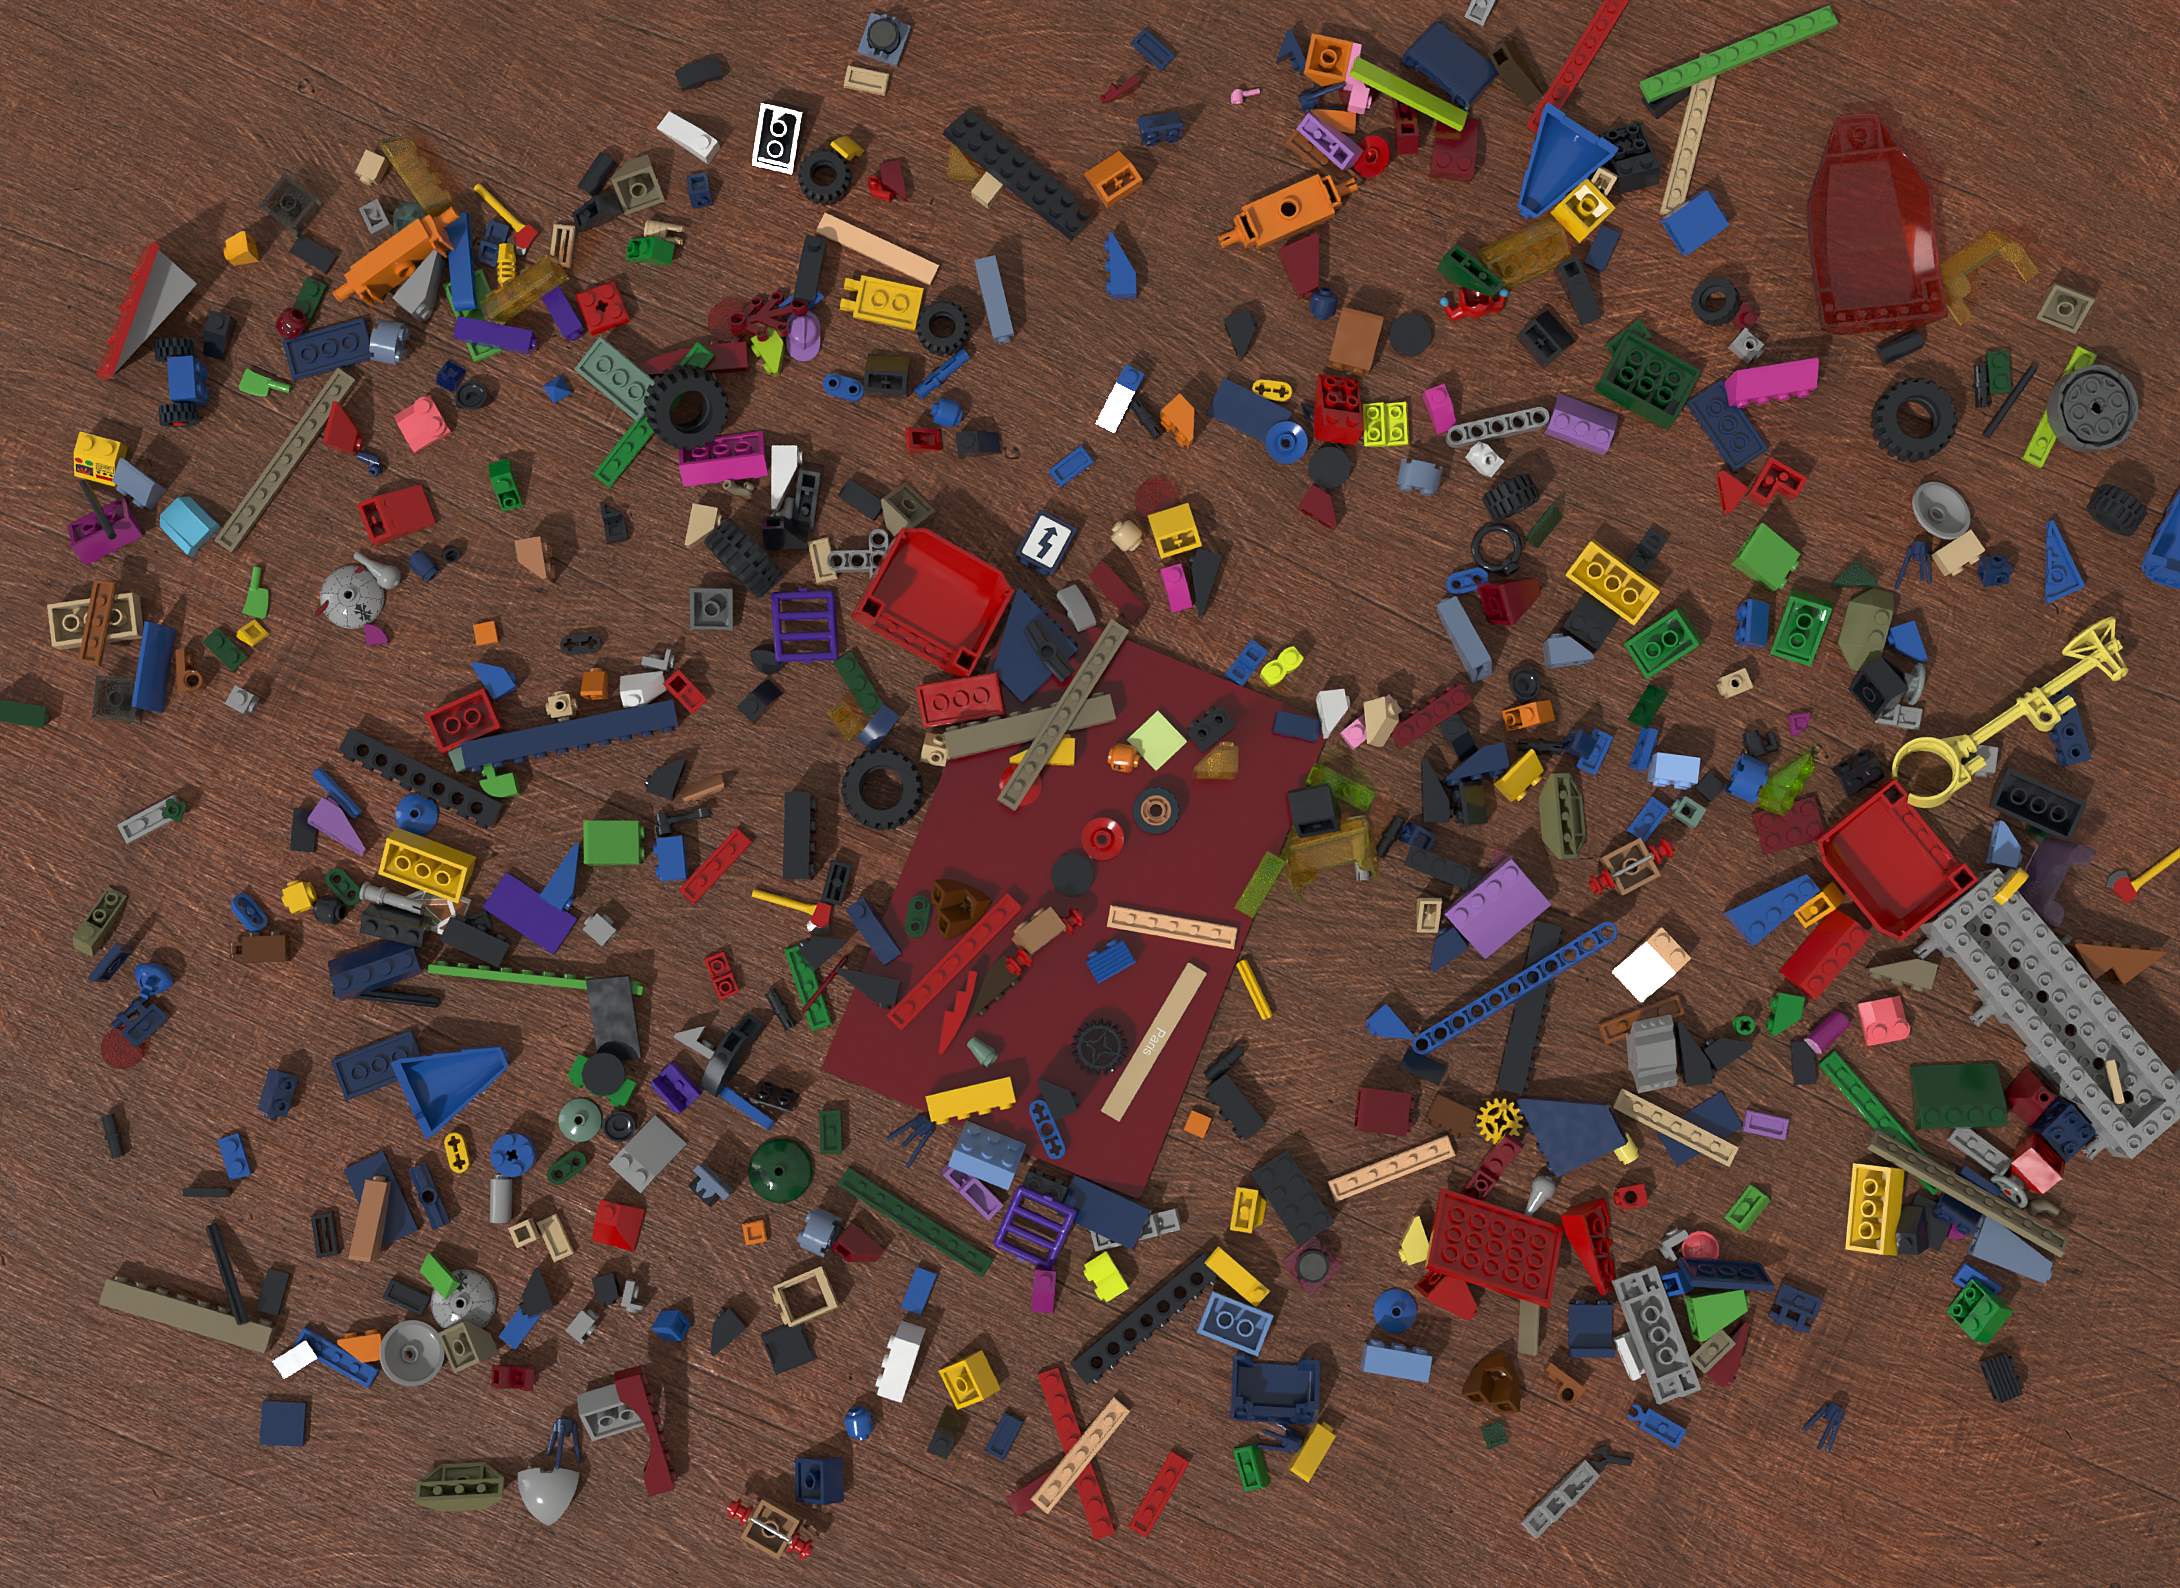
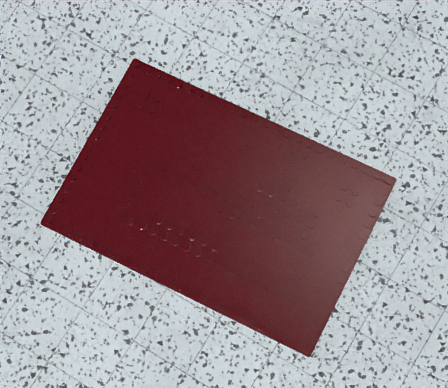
(1182, 873)

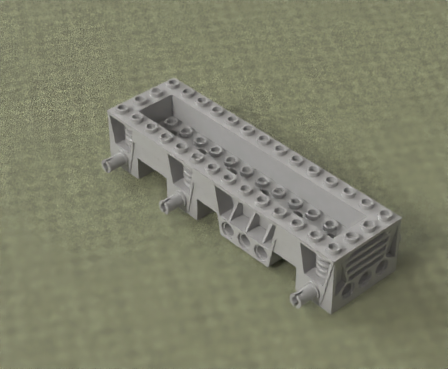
(2070, 999)

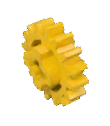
(1502, 1110)

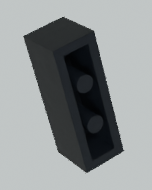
(395, 925)
(475, 939)
(1234, 1107)

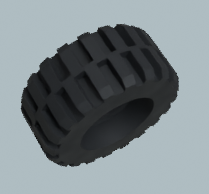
(1937, 406)
(700, 429)
(743, 557)
(853, 789)

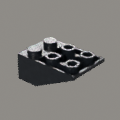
(1634, 160)

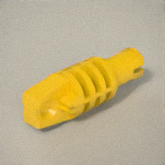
(506, 263)

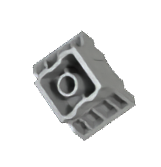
(1652, 1053)

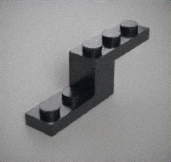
(1447, 871)

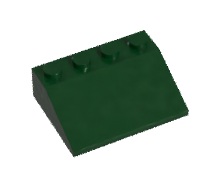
(1647, 380)
(1957, 1097)

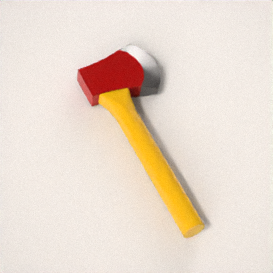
(525, 233)
(2126, 890)
(820, 912)

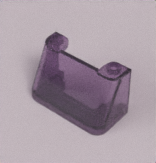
(2046, 874)

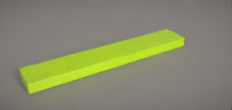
(1408, 93)
(2043, 436)

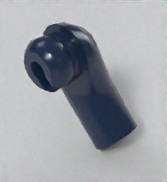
(372, 461)

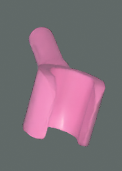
(1238, 94)

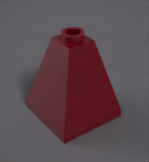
(1508, 599)
(2029, 1096)

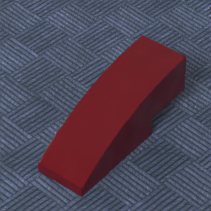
(1117, 592)
(1020, 1499)

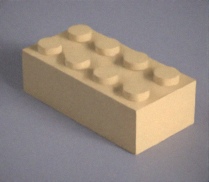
(69, 619)

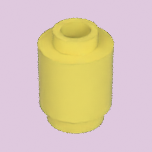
(1627, 1152)

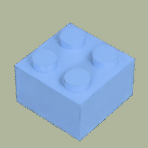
(1674, 770)

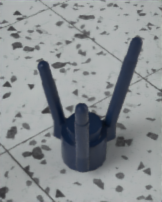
(1308, 98)
(1920, 553)
(922, 1127)
(1833, 1415)
(563, 1428)
(1289, 1440)

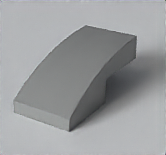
(1078, 609)
(1903, 717)

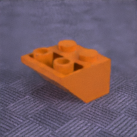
(1114, 179)
(1179, 418)

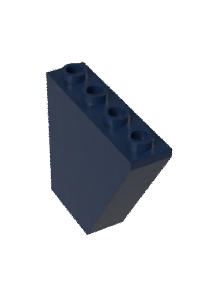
(1017, 660)
(1571, 1130)

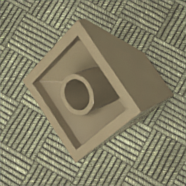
(637, 185)
(905, 509)
(467, 1345)

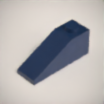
(874, 930)

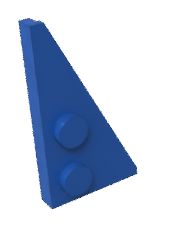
(2060, 571)

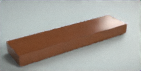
(1319, 161)
(97, 622)
(1618, 1027)

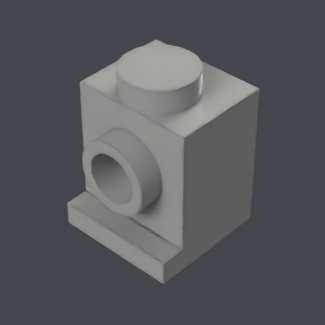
(1739, 347)
(583, 1325)

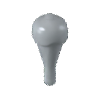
(386, 575)
(1542, 1189)

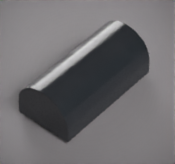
(597, 175)
(1899, 347)
(836, 882)

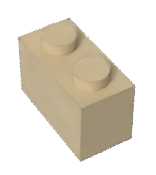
(1957, 553)

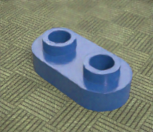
(842, 388)
(1466, 581)
(249, 913)

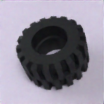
(819, 160)
(942, 310)
(1511, 497)
(2116, 510)

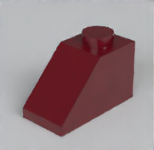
(1319, 506)

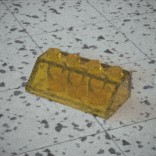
(416, 175)
(1526, 253)
(523, 290)
(1218, 764)

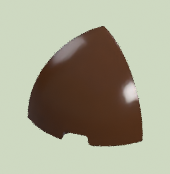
(957, 906)
(1494, 1384)

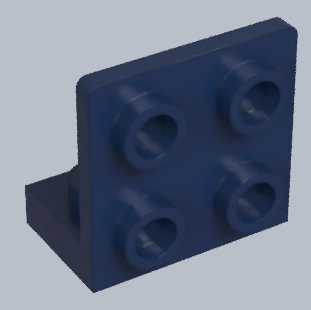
(1160, 128)
(2063, 1128)

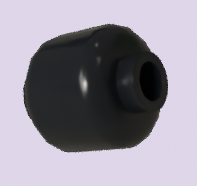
(329, 910)

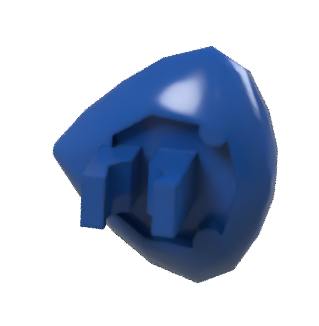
(152, 978)

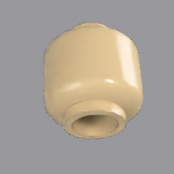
(1126, 535)

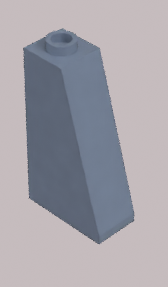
(994, 299)
(1465, 639)
(2003, 1248)

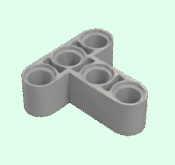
(867, 555)

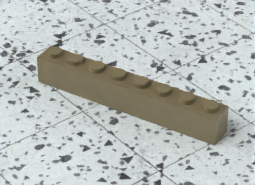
(1021, 727)
(186, 1314)

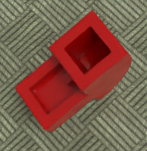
(685, 691)

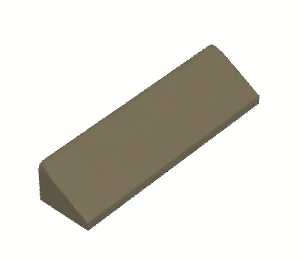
(1528, 1328)

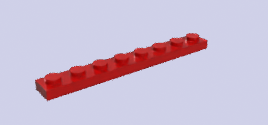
(1579, 58)
(954, 961)
(1069, 1434)

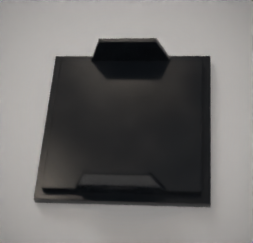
(788, 1347)

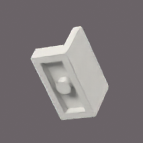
(1629, 1355)

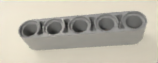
(1505, 421)

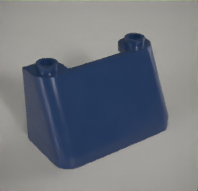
(1451, 64)
(1274, 1391)

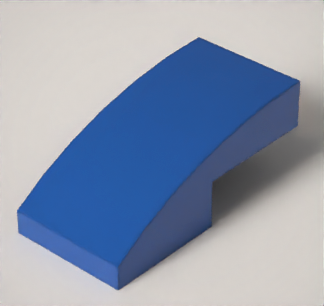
(1246, 663)

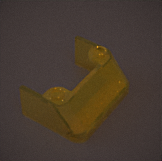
(1971, 257)
(1330, 850)

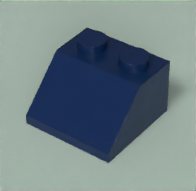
(819, 1480)

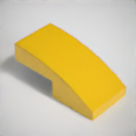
(847, 147)

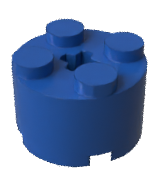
(1747, 777)
(502, 1159)

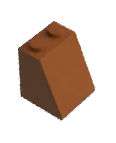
(1355, 341)

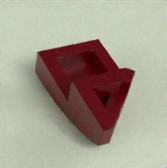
(1117, 93)
(893, 178)

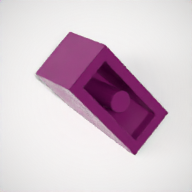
(1043, 1290)

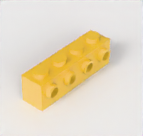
(971, 1099)

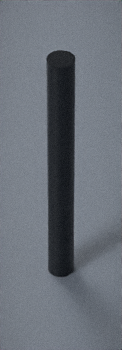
(2009, 402)
(98, 509)

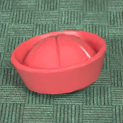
(1700, 1245)

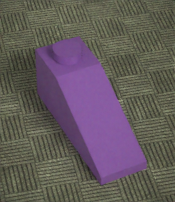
(1330, 141)
(332, 821)

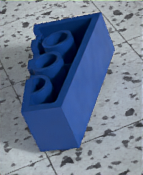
(1768, 910)

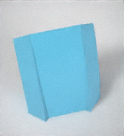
(188, 524)

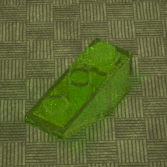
(1342, 787)
(1783, 787)
(1259, 884)

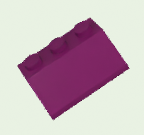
(90, 539)

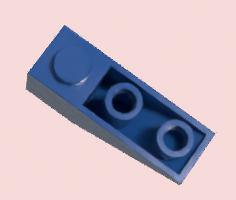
(1122, 275)

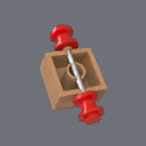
(1630, 866)
(1042, 929)
(770, 1527)

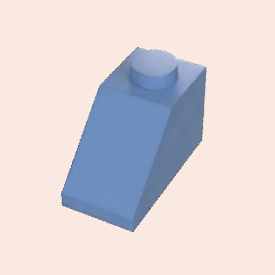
(2003, 847)

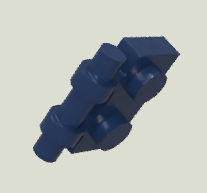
(144, 1025)
(1797, 1301)

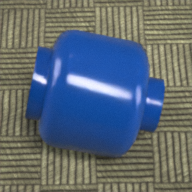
(946, 412)
(859, 1423)

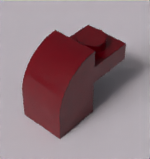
(513, 1377)

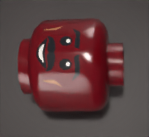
(291, 323)

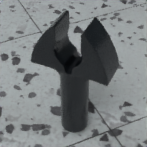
(1613, 1459)

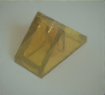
(959, 168)
(845, 720)

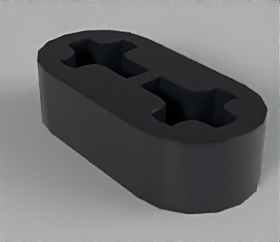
(581, 649)

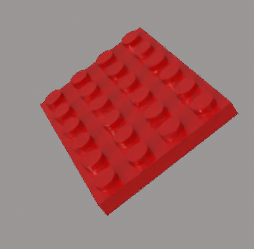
(1494, 1247)

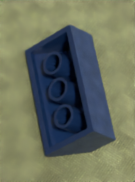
(373, 968)

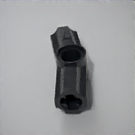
(1056, 663)

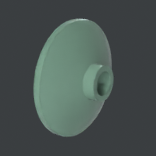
(591, 1120)

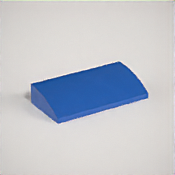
(153, 667)

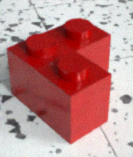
(1775, 477)

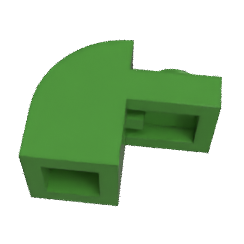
(500, 786)

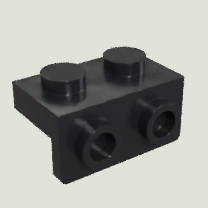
(1858, 772)

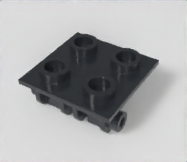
(775, 1096)

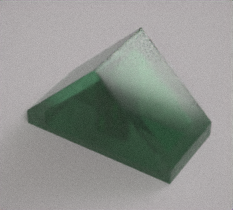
(1854, 577)

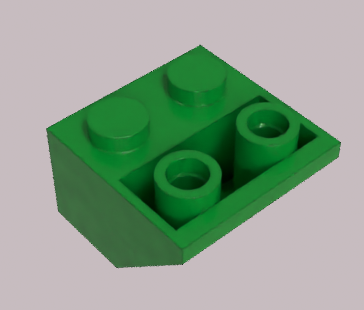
(1979, 1311)

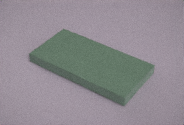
(616, 377)

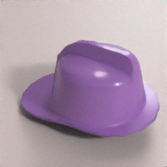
(804, 336)

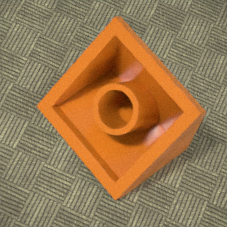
(1328, 60)

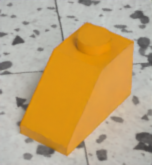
(241, 249)
(1820, 905)

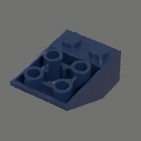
(1487, 760)

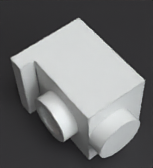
(1484, 459)

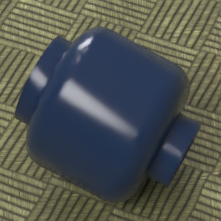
(1323, 303)

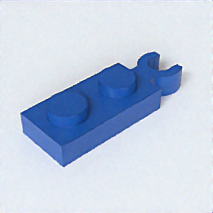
(1658, 1426)

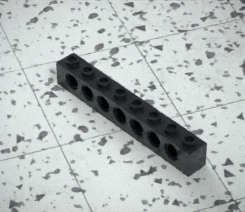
(356, 740)
(1116, 1334)

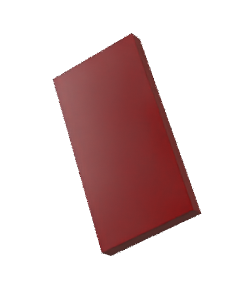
(960, 699)

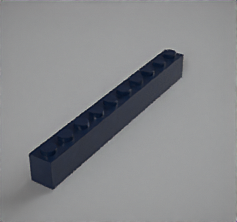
(569, 735)

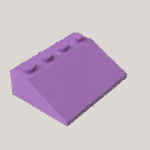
(1497, 907)

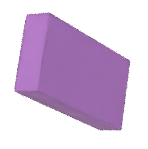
(1765, 1125)

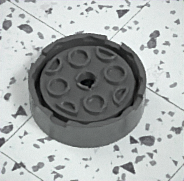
(2071, 405)

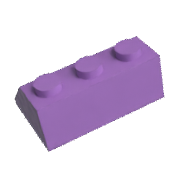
(1581, 424)

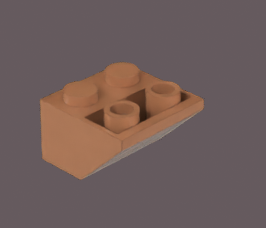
(535, 556)

